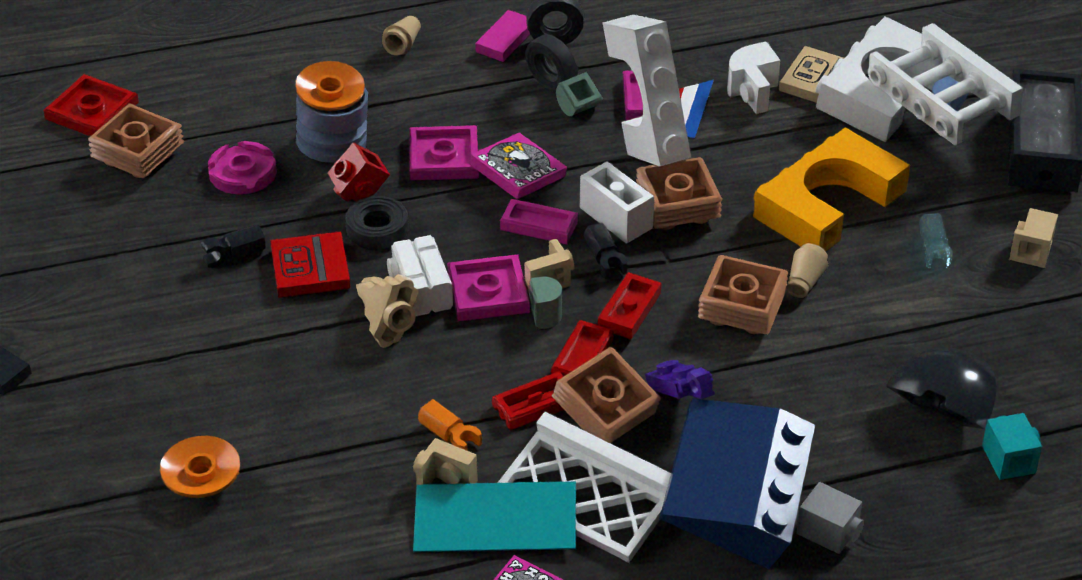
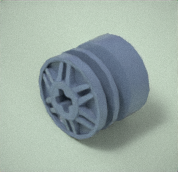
(329, 134)

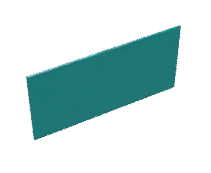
(495, 516)

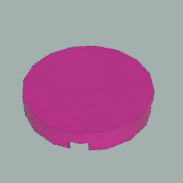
(242, 168)

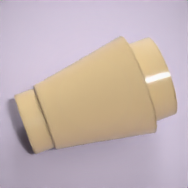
(401, 35)
(807, 267)

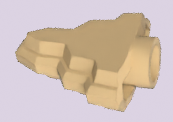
(388, 306)

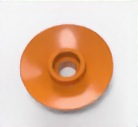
(330, 85)
(200, 466)

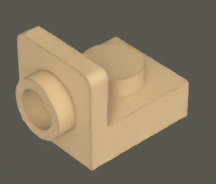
(555, 265)
(445, 462)

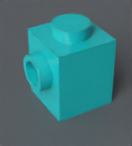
(1012, 446)

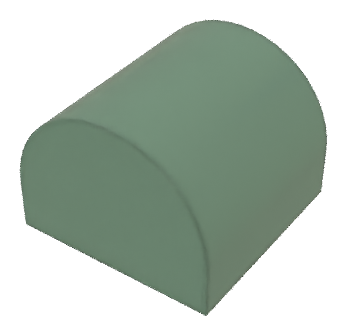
(577, 94)
(545, 301)

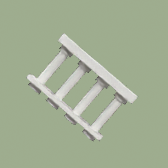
(951, 60)

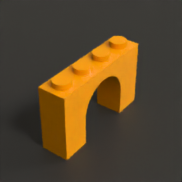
(841, 160)

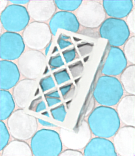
(611, 465)

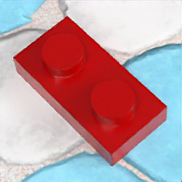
(630, 305)

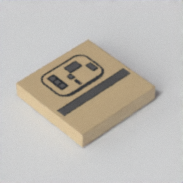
(806, 73)

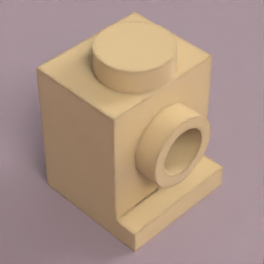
(1034, 238)

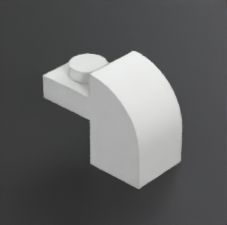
(752, 74)

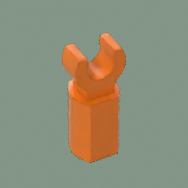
(448, 426)

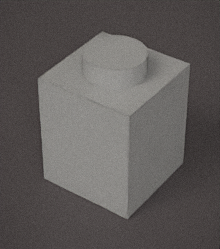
(830, 518)

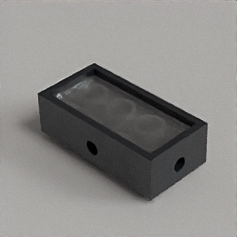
(1048, 132)

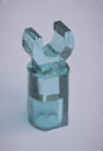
(935, 240)

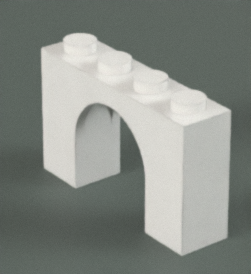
(646, 48)
(853, 97)

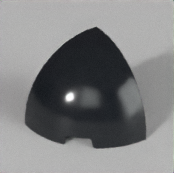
(949, 381)

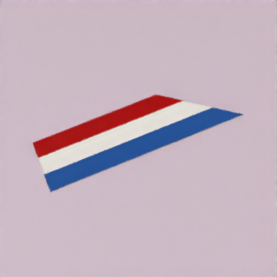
(693, 104)

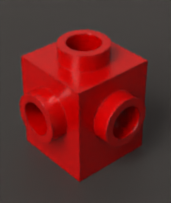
(358, 173)

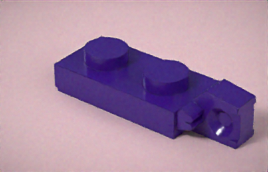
(680, 380)

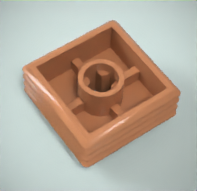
(136, 141)
(681, 193)
(743, 295)
(606, 396)

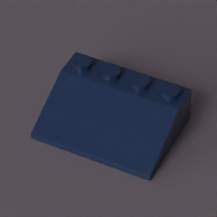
(739, 477)

